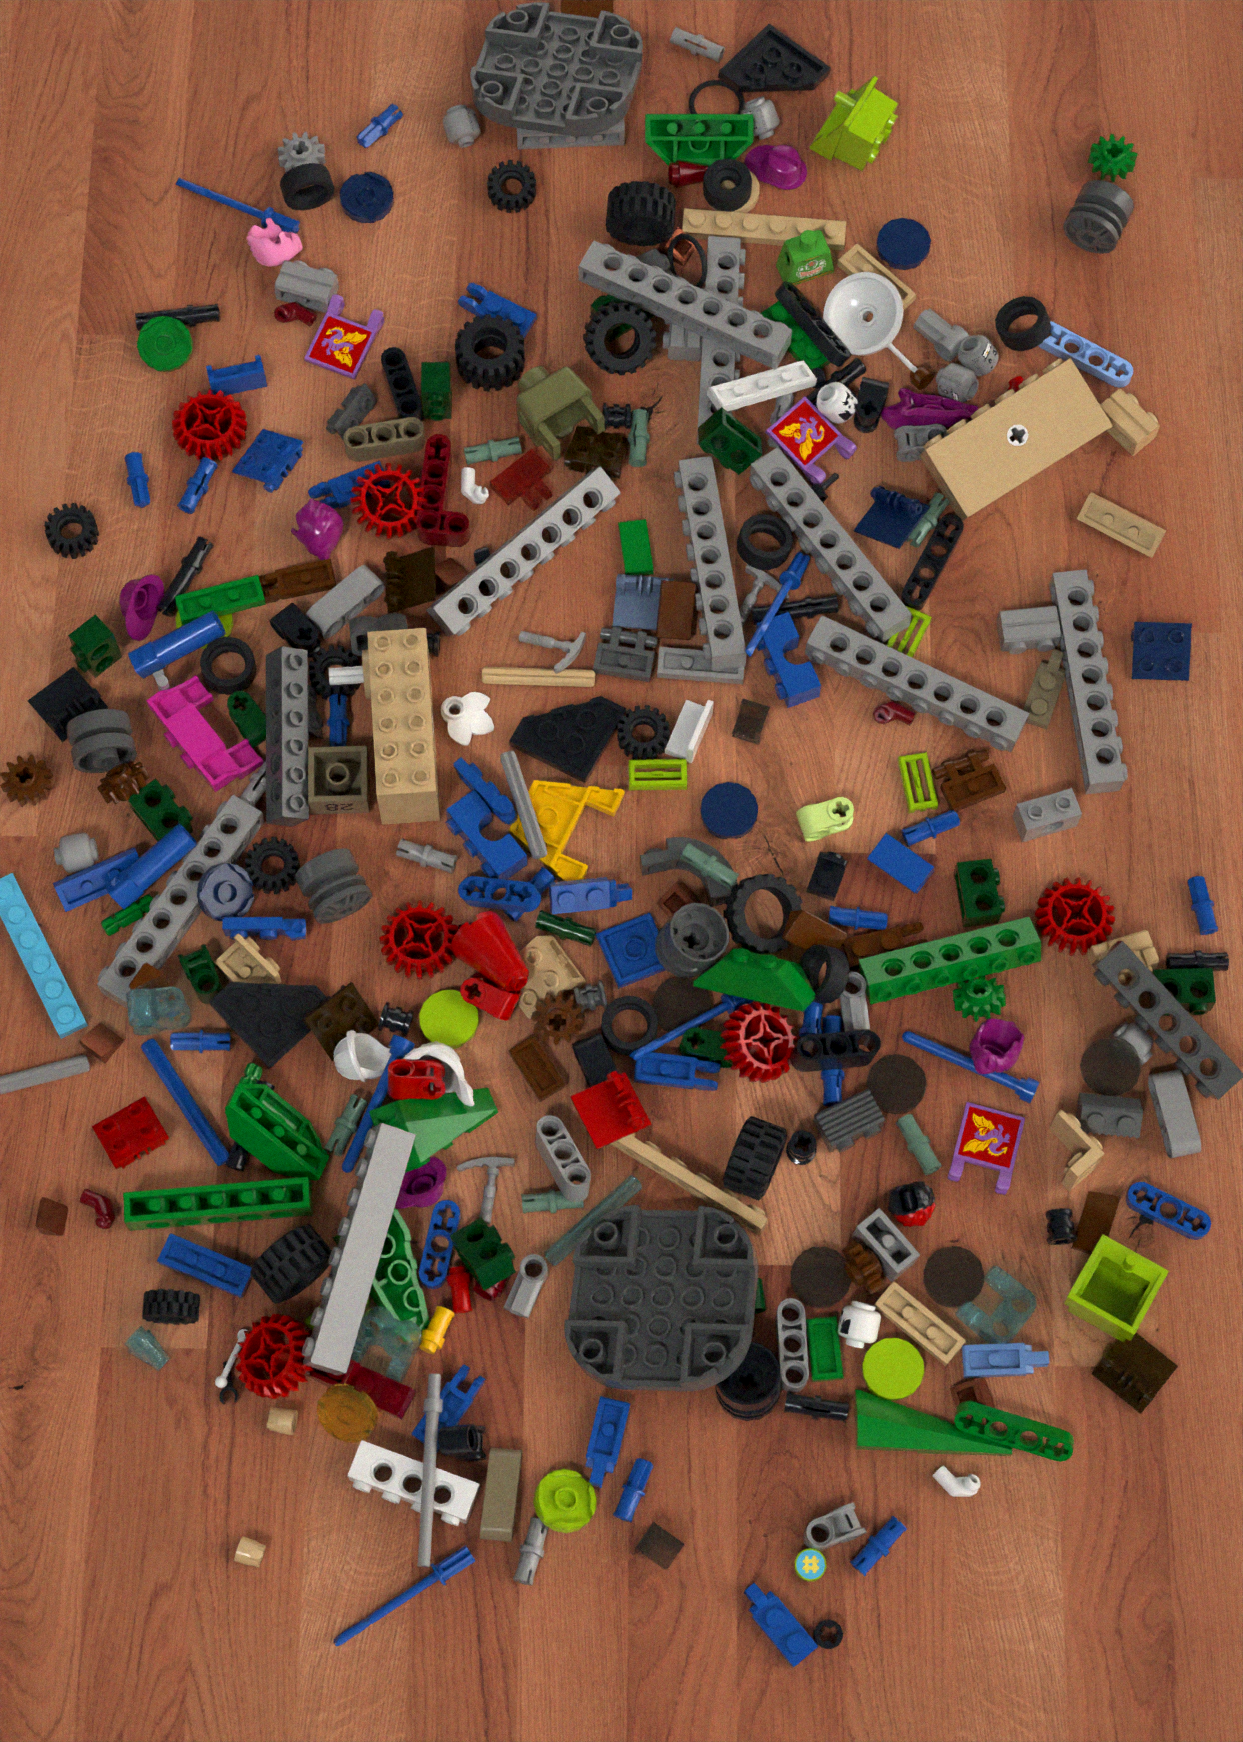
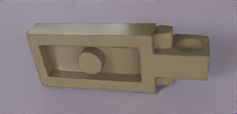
(1045, 691)

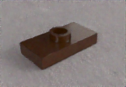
(536, 1068)

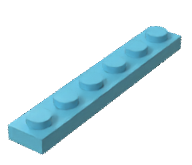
(39, 959)

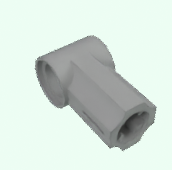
(941, 334)
(854, 1006)
(526, 1288)

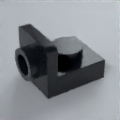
(827, 875)

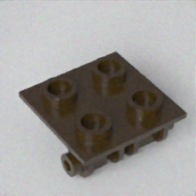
(595, 451)
(409, 579)
(339, 1015)
(1134, 1371)

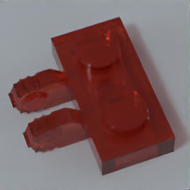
(520, 477)

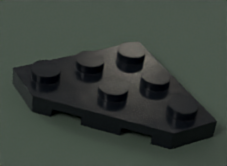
(773, 64)
(570, 735)
(267, 1015)

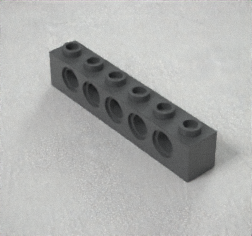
(287, 737)
(1224, 1071)

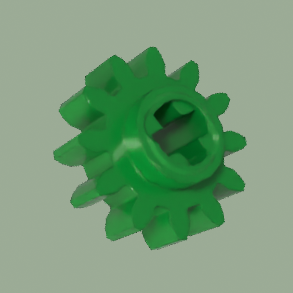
(1112, 157)
(979, 998)

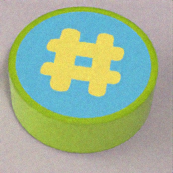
(810, 1565)

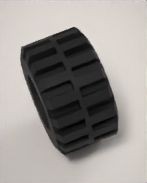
(640, 213)
(490, 333)
(636, 354)
(754, 1158)
(291, 1263)

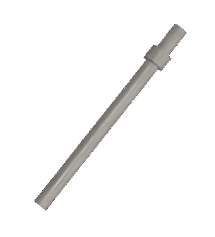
(432, 1408)

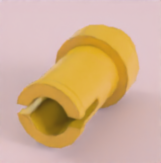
(433, 1336)

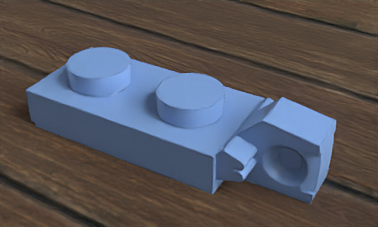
(1001, 1360)

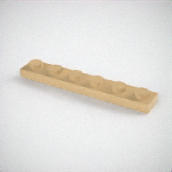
(759, 228)
(697, 1185)

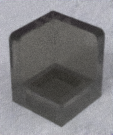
(751, 721)
(659, 1546)

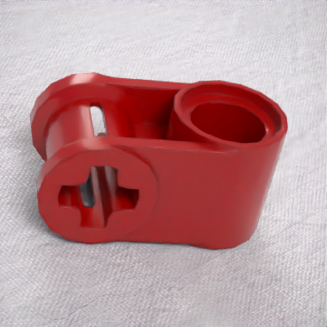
(491, 997)
(412, 1079)

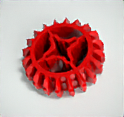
(203, 438)
(378, 492)
(1059, 900)
(406, 919)
(752, 1057)
(266, 1350)

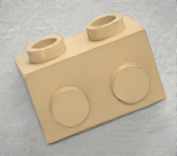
(246, 965)

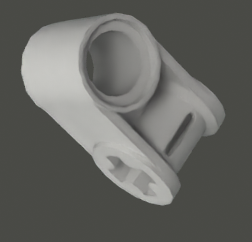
(916, 438)
(840, 1527)

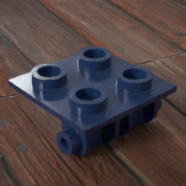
(891, 517)
(1161, 650)

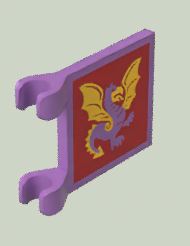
(341, 343)
(807, 436)
(987, 1140)

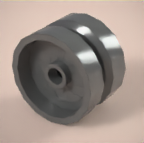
(101, 740)

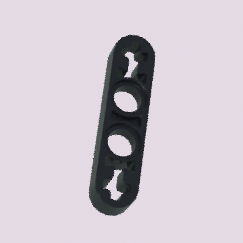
(812, 323)
(934, 563)

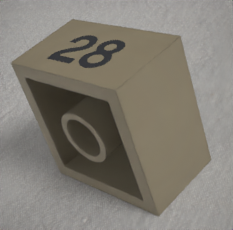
(338, 780)

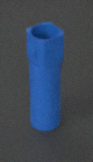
(176, 644)
(134, 880)

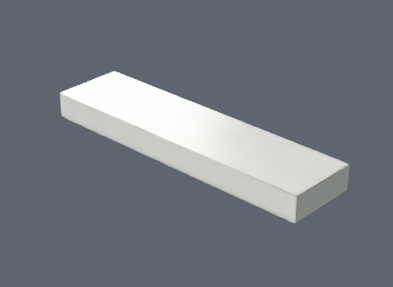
(762, 386)

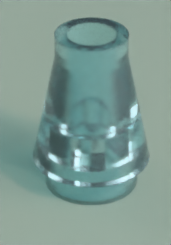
(146, 1348)

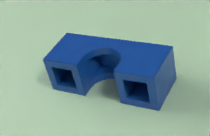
(794, 682)
(498, 858)

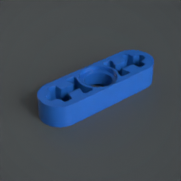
(508, 902)
(1155, 1215)
(442, 1268)

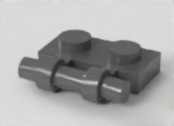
(625, 661)

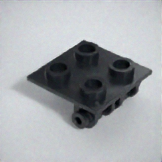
(65, 700)

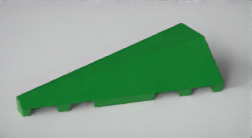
(899, 1428)

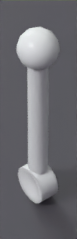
(221, 1381)

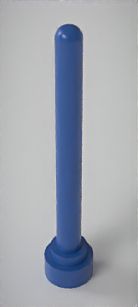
(399, 1048)
(1024, 1088)

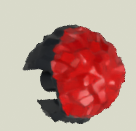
(912, 1203)

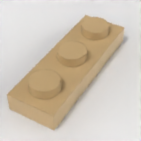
(859, 260)
(1121, 524)
(919, 1323)

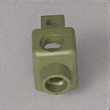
(554, 406)

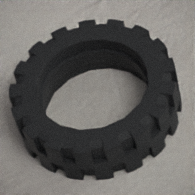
(736, 906)

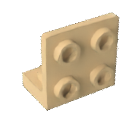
(548, 972)
(1085, 1148)

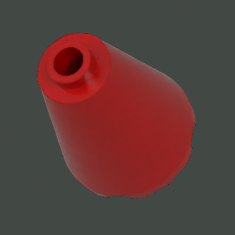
(491, 951)

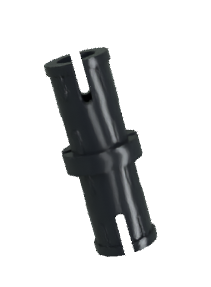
(1197, 960)
(816, 1407)

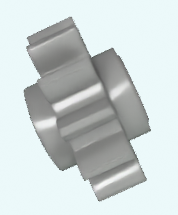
(300, 151)

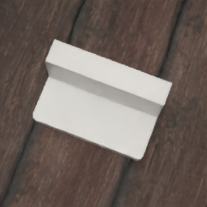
(689, 730)

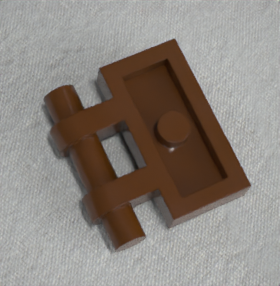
(971, 787)

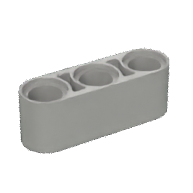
(345, 601)
(1174, 1113)
(562, 1170)
(797, 1331)

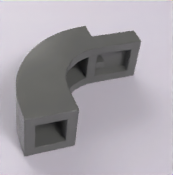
(660, 860)

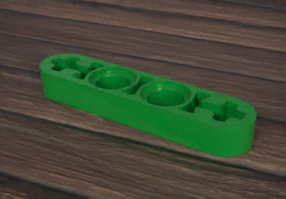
(1012, 1435)

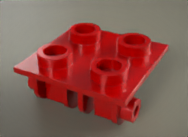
(610, 1110)
(130, 1133)

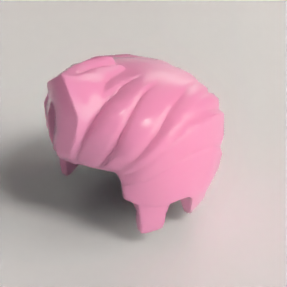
(272, 245)

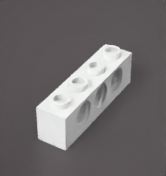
(372, 1457)

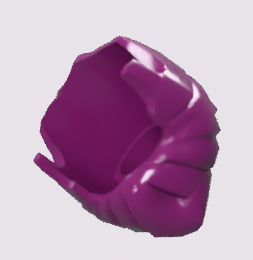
(318, 528)
(996, 1046)

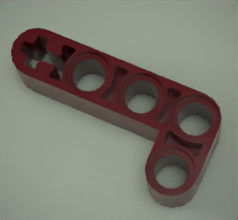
(438, 489)

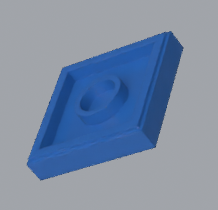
(631, 950)

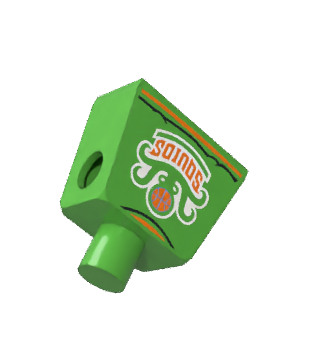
(805, 258)

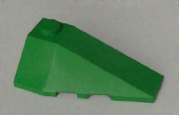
(435, 1121)
(396, 1277)

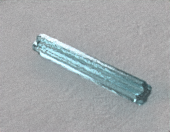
(614, 1200)

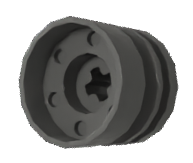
(1098, 216)
(333, 885)
(692, 940)

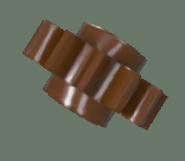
(123, 782)
(32, 787)
(546, 1017)
(863, 1267)

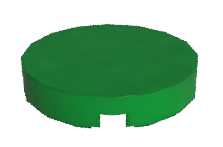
(164, 344)

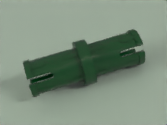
(565, 928)

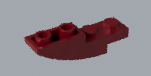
(385, 1392)

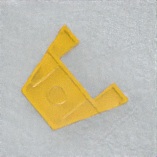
(557, 813)

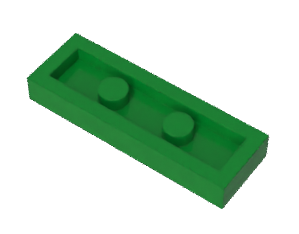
(801, 345)
(222, 599)

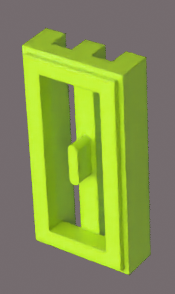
(916, 616)
(658, 784)
(921, 805)

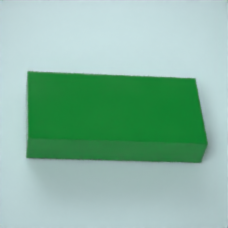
(635, 547)
(824, 1349)

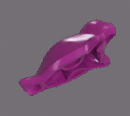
(925, 410)

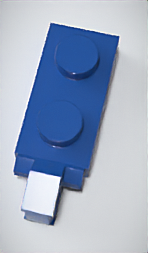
(587, 895)
(264, 927)
(606, 1438)
(780, 1625)

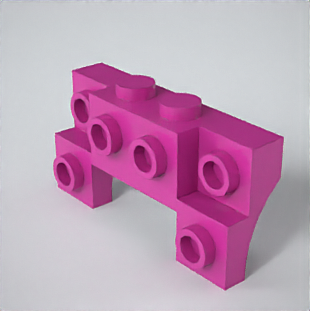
(191, 733)

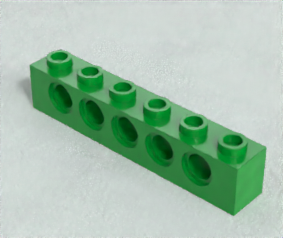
(950, 960)
(218, 1204)

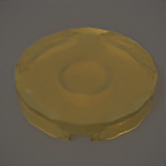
(347, 1413)

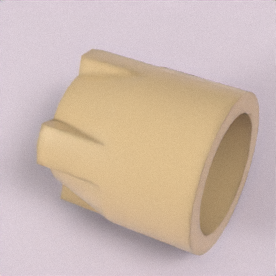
(282, 1420)
(249, 1552)

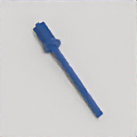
(285, 223)
(790, 581)
(729, 1004)
(442, 1572)

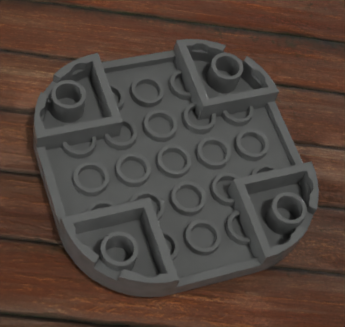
(557, 70)
(662, 1299)

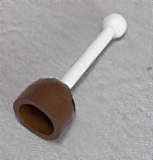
(920, 375)

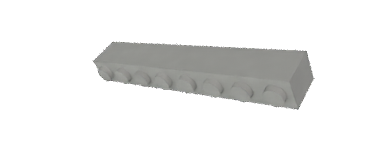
(358, 1250)

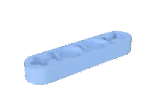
(1086, 350)

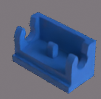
(237, 377)
(901, 863)

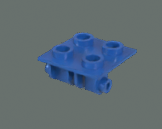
(269, 459)

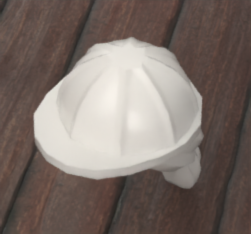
(360, 1057)
(454, 1074)

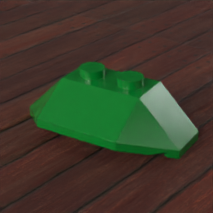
(698, 136)
(759, 979)
(274, 1132)

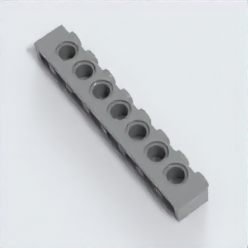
(720, 253)
(688, 316)
(777, 468)
(445, 609)
(721, 652)
(909, 670)
(1096, 776)
(181, 917)

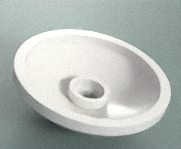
(852, 302)

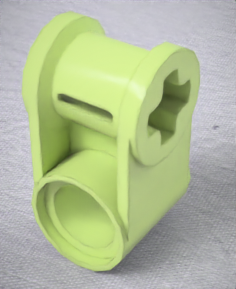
(821, 819)

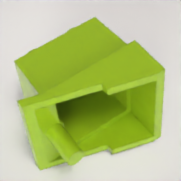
(857, 126)
(1115, 1289)

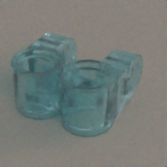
(150, 1015)
(1010, 1290)
(401, 1354)

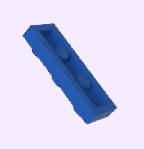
(91, 882)
(205, 1265)

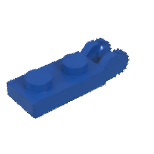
(497, 305)
(342, 487)
(489, 793)
(674, 1071)
(454, 1403)

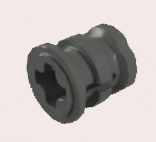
(591, 996)

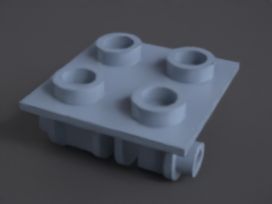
(637, 601)

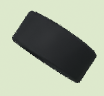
(304, 176)
(1016, 308)
(769, 525)
(226, 645)
(836, 971)
(622, 1004)

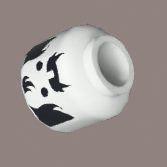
(836, 402)
(859, 1324)

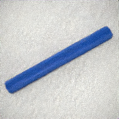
(185, 1102)

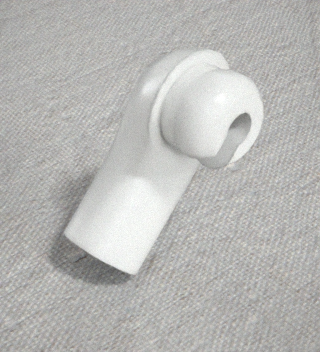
(470, 489)
(957, 1485)

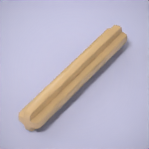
(538, 676)

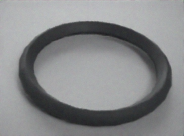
(711, 83)
(700, 250)

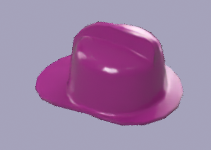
(777, 166)
(139, 603)
(422, 1185)

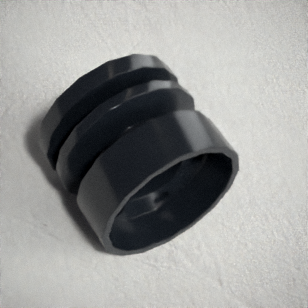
(758, 1401)

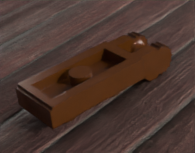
(299, 580)
(880, 942)

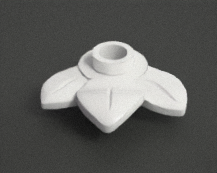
(471, 718)

